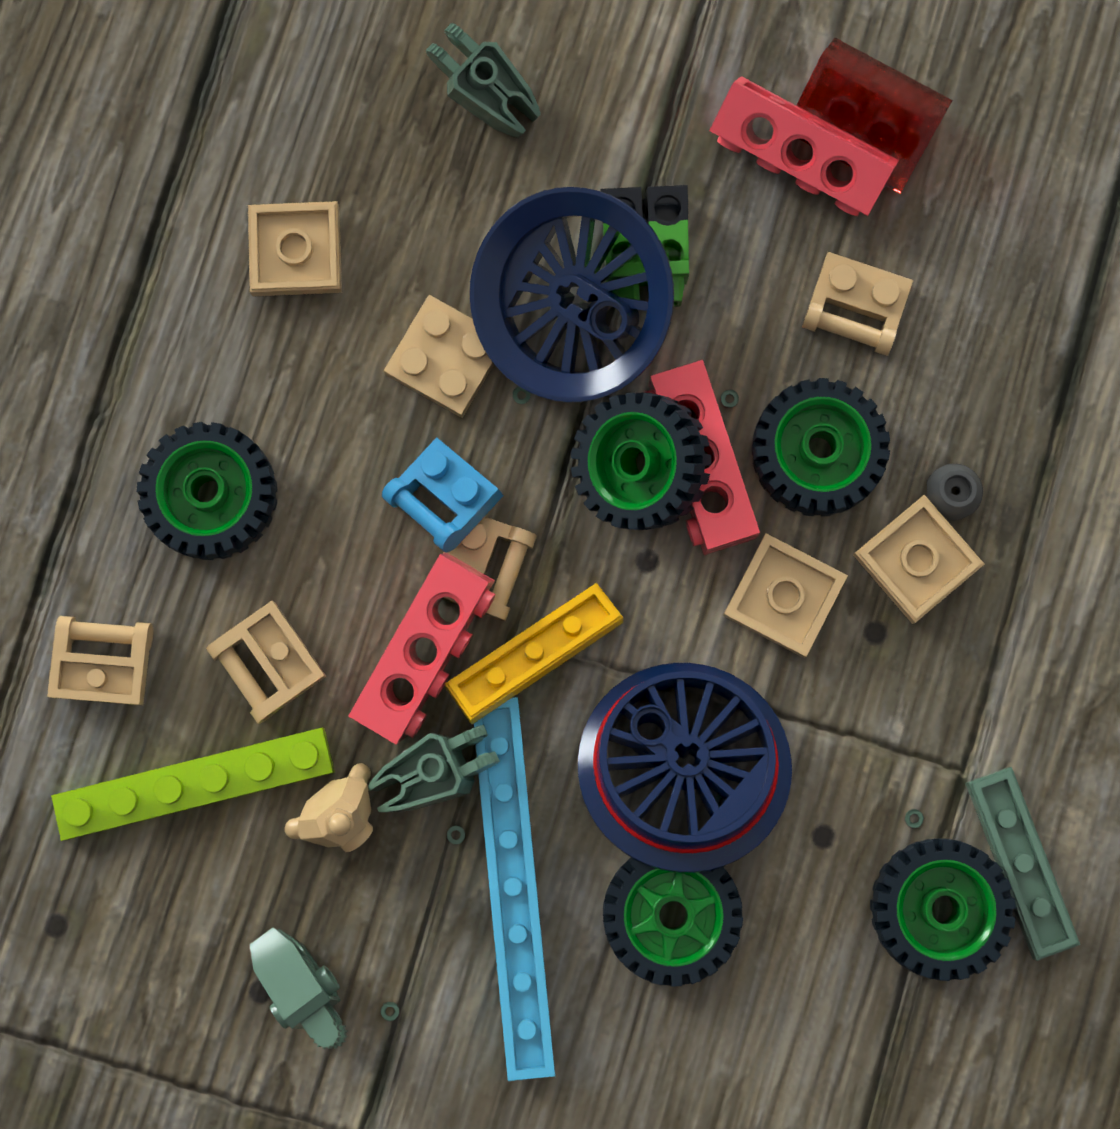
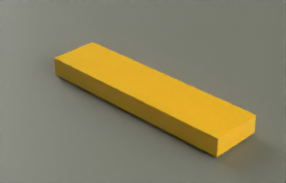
(534, 653)

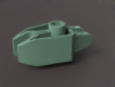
(485, 82)
(433, 771)
(298, 988)

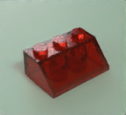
(874, 106)

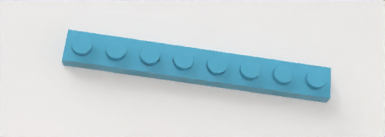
(514, 898)

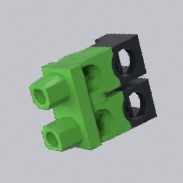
(668, 217)

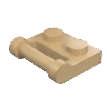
(863, 291)
(477, 552)
(278, 653)
(99, 676)

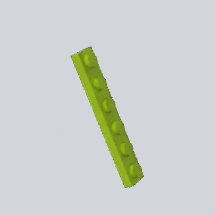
(192, 784)

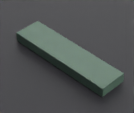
(1023, 862)

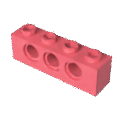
(789, 122)
(737, 521)
(377, 704)

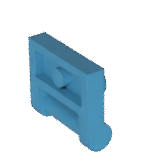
(453, 484)

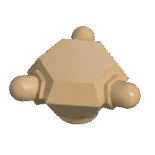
(336, 813)

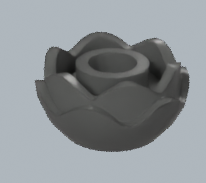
(955, 506)

